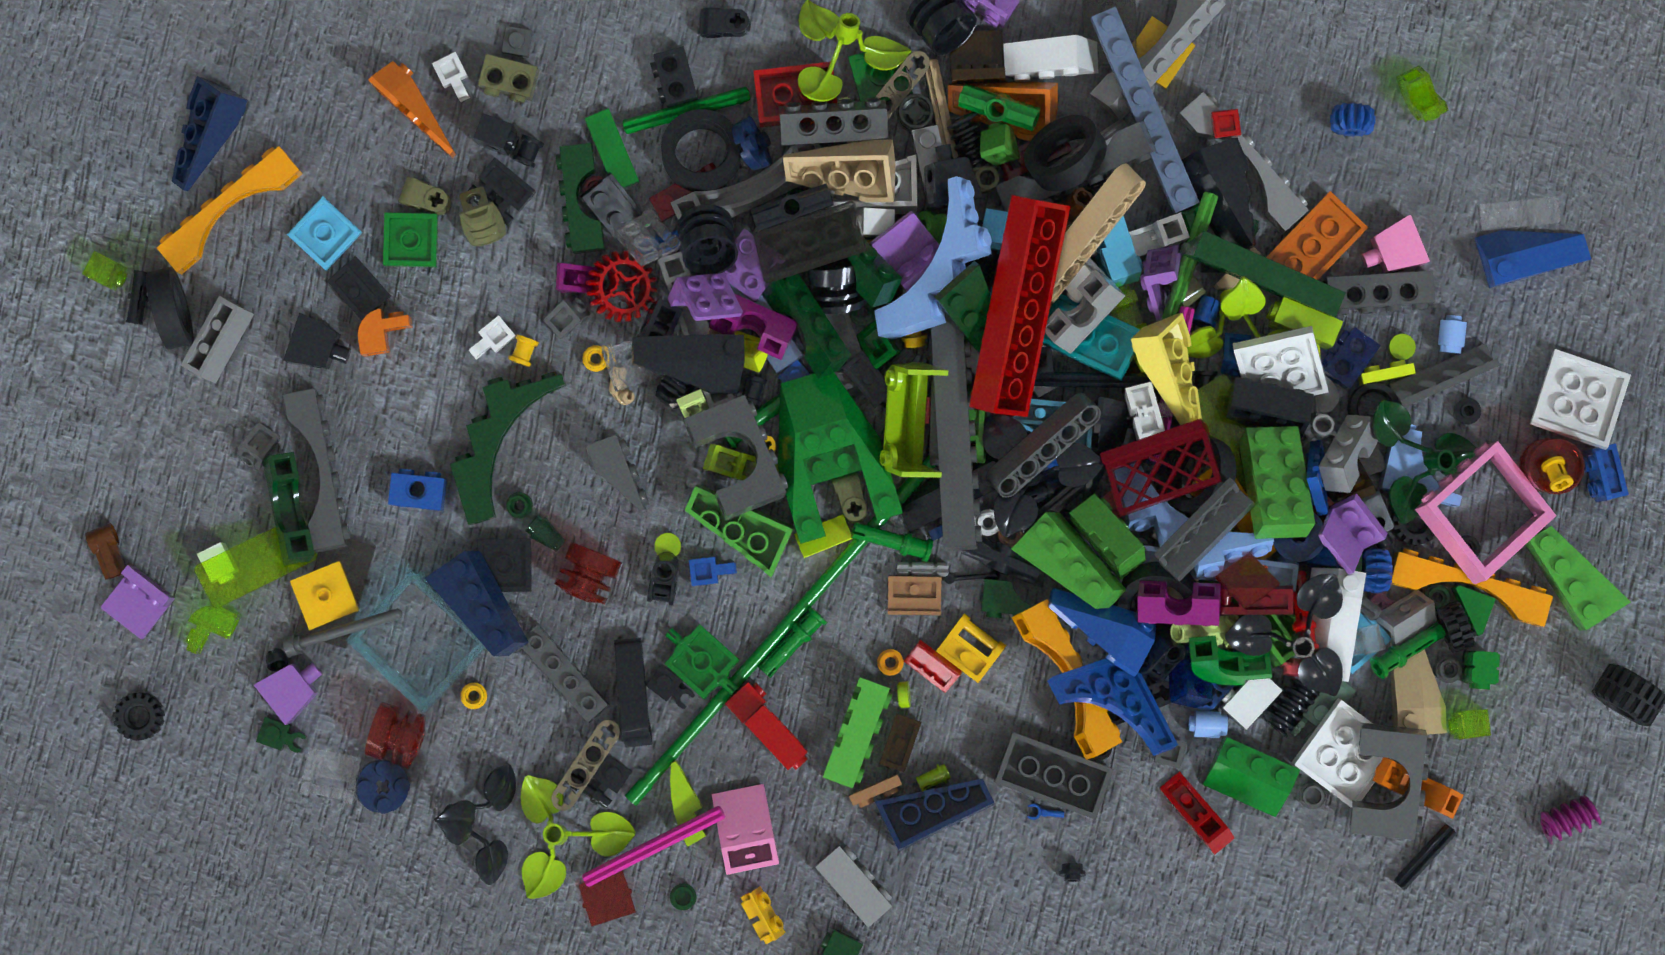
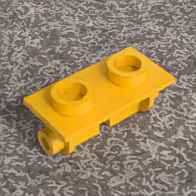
(759, 904)

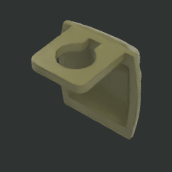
(483, 222)

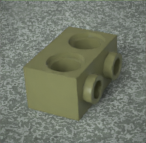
(510, 71)

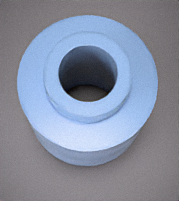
(1452, 334)
(1208, 724)

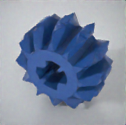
(1352, 119)
(1378, 570)

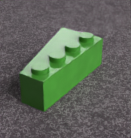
(752, 533)
(1069, 560)
(1577, 583)
(856, 733)

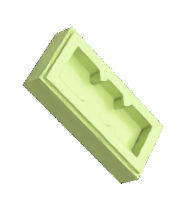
(692, 403)

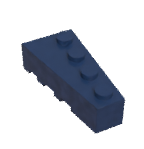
(479, 602)
(928, 812)

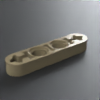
(898, 96)
(584, 763)

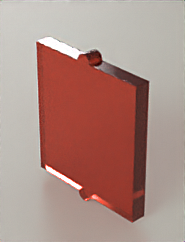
(1247, 580)
(607, 899)

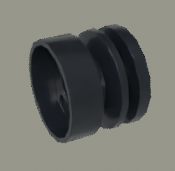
(941, 23)
(707, 239)
(836, 287)

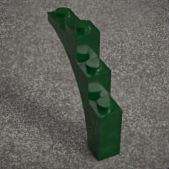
(505, 404)

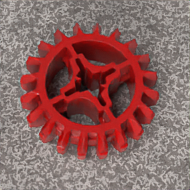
(626, 296)

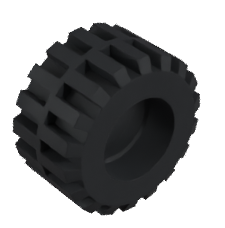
(1629, 694)

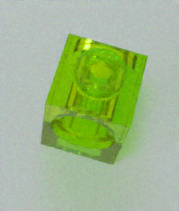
(105, 271)
(1469, 724)

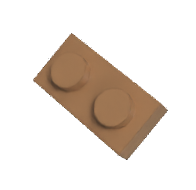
(865, 796)

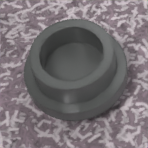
(1312, 795)

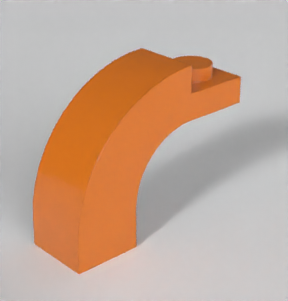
(1437, 796)

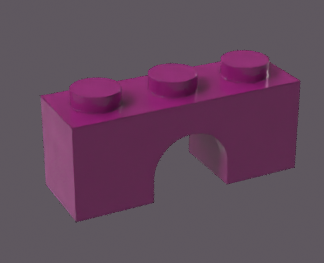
(773, 328)
(1159, 607)

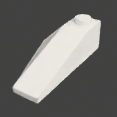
(1341, 630)

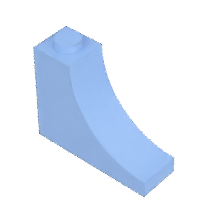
(1408, 461)

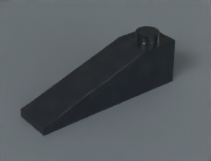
(1106, 434)
(925, 503)

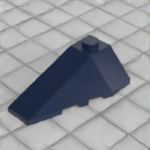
(212, 119)

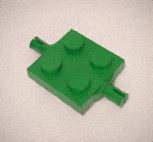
(702, 661)

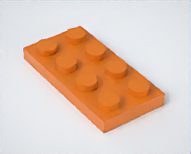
(1319, 238)

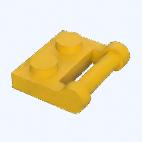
(965, 655)

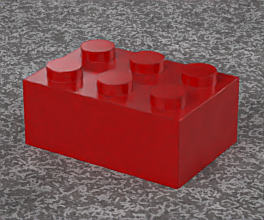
(780, 86)

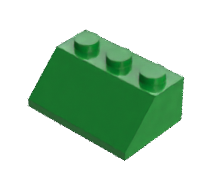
(1250, 776)

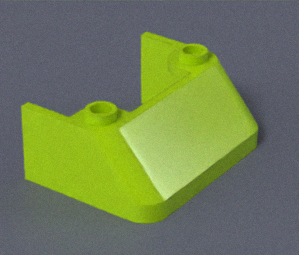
(906, 419)

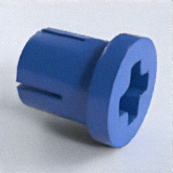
(1206, 312)

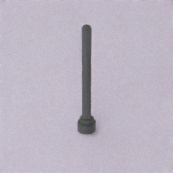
(295, 644)

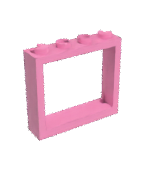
(1450, 538)

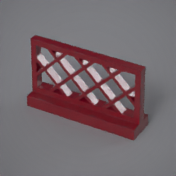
(1152, 446)

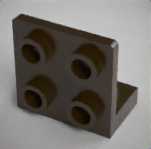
(979, 59)

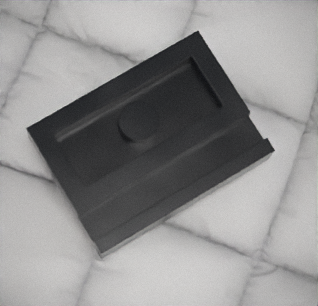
(610, 203)
(358, 288)

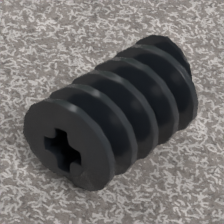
(968, 138)
(1289, 706)

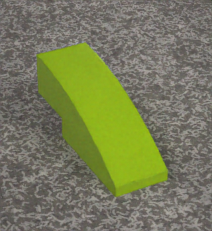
(730, 462)
(684, 801)

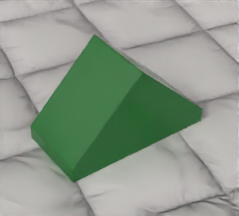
(877, 348)
(1476, 607)

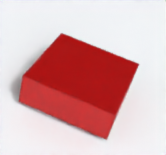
(1226, 124)

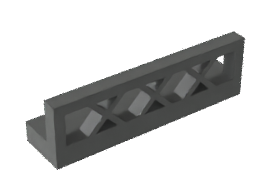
(1444, 375)
(1203, 530)

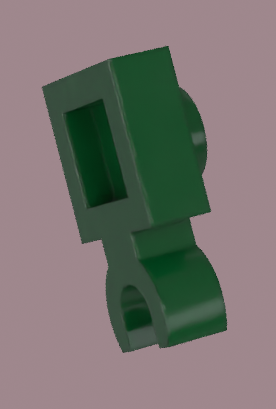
(276, 735)

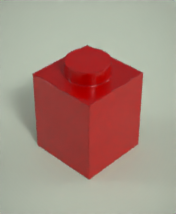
(746, 701)

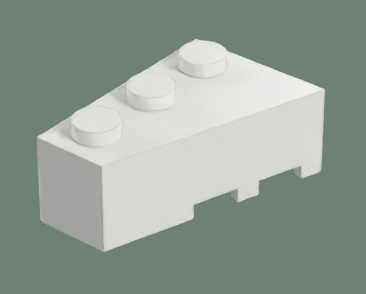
(1050, 58)

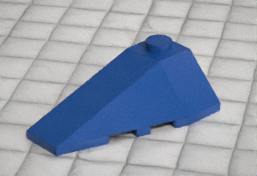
(1523, 254)
(1111, 628)

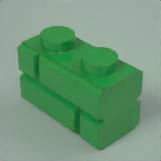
(1480, 669)

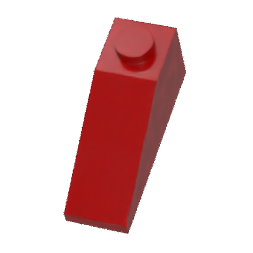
(1197, 813)

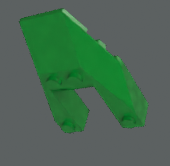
(825, 439)

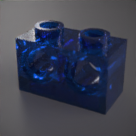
(1355, 362)
(1186, 687)

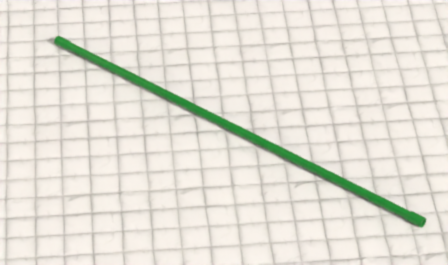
(645, 783)

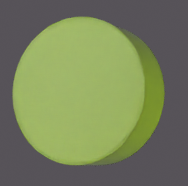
(1401, 347)
(668, 543)
(903, 694)

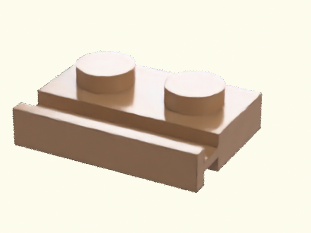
(914, 595)

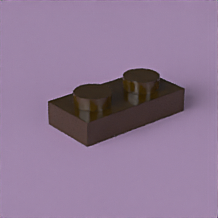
(900, 742)

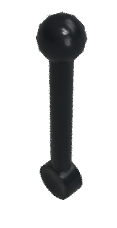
(993, 575)

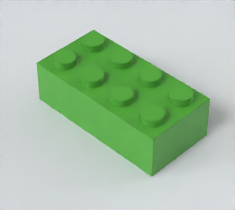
(1276, 482)

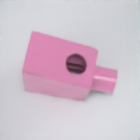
(1397, 248)

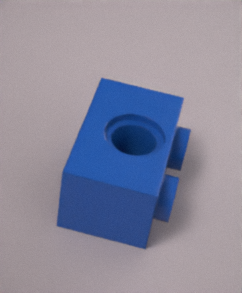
(431, 499)

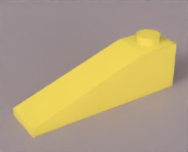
(1165, 360)

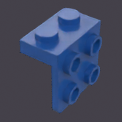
(1605, 473)

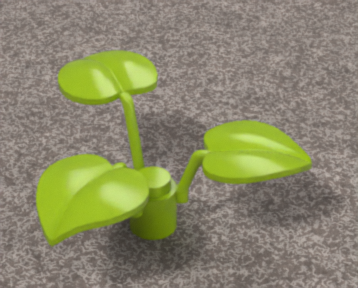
(819, 23)
(1236, 302)
(542, 873)

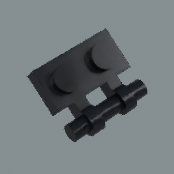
(506, 185)
(610, 775)

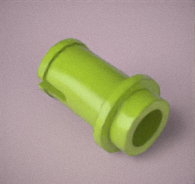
(933, 777)

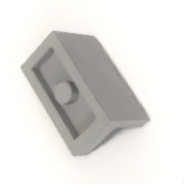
(1408, 617)

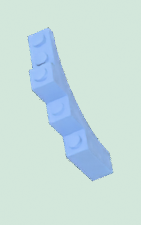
(960, 244)
(1168, 520)

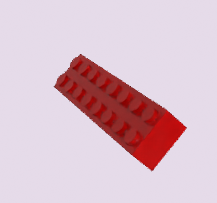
(1019, 306)

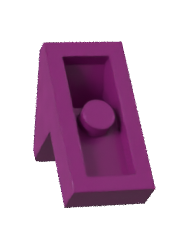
(573, 278)

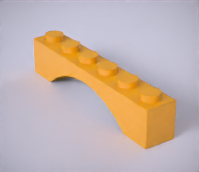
(187, 243)
(1522, 604)
(1042, 629)

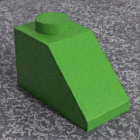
(999, 144)

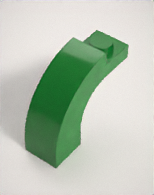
(1223, 666)

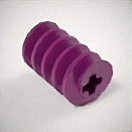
(1569, 818)

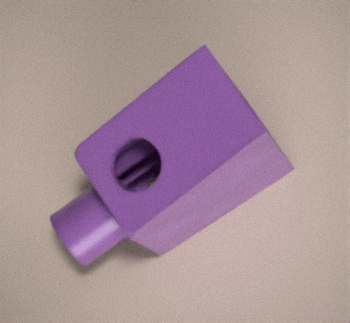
(289, 690)

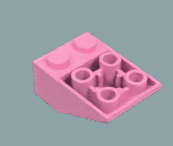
(746, 830)

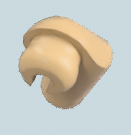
(623, 397)

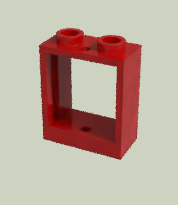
(777, 738)

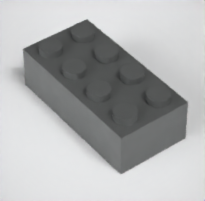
(1053, 775)

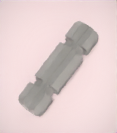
(923, 569)

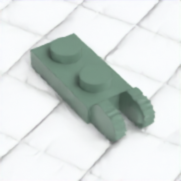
(1320, 708)

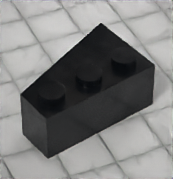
(1268, 405)

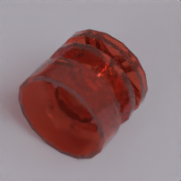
(1546, 448)
(587, 573)
(395, 735)

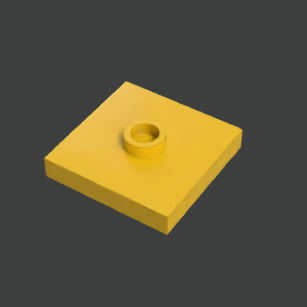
(1148, 38)
(324, 595)

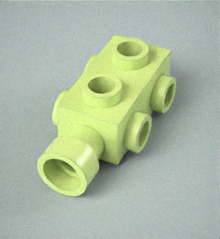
(1183, 632)

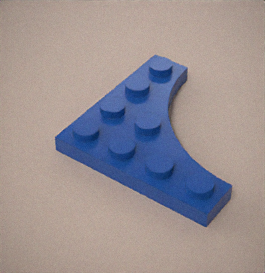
(1120, 693)

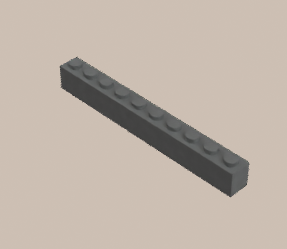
(954, 438)

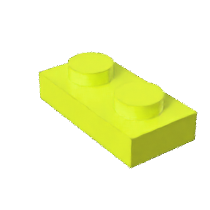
(1397, 370)

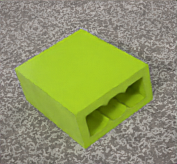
(1293, 315)

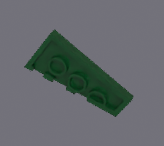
(967, 303)

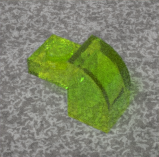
(1420, 94)
(1127, 309)
(210, 619)

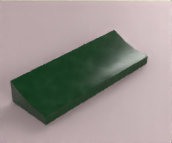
(1263, 272)

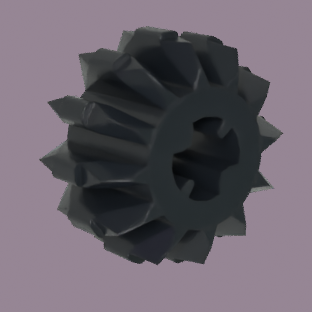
(672, 389)

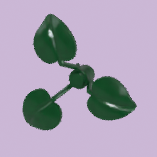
(1390, 424)

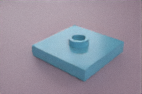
(324, 233)

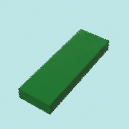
(611, 148)

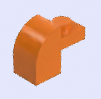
(374, 329)

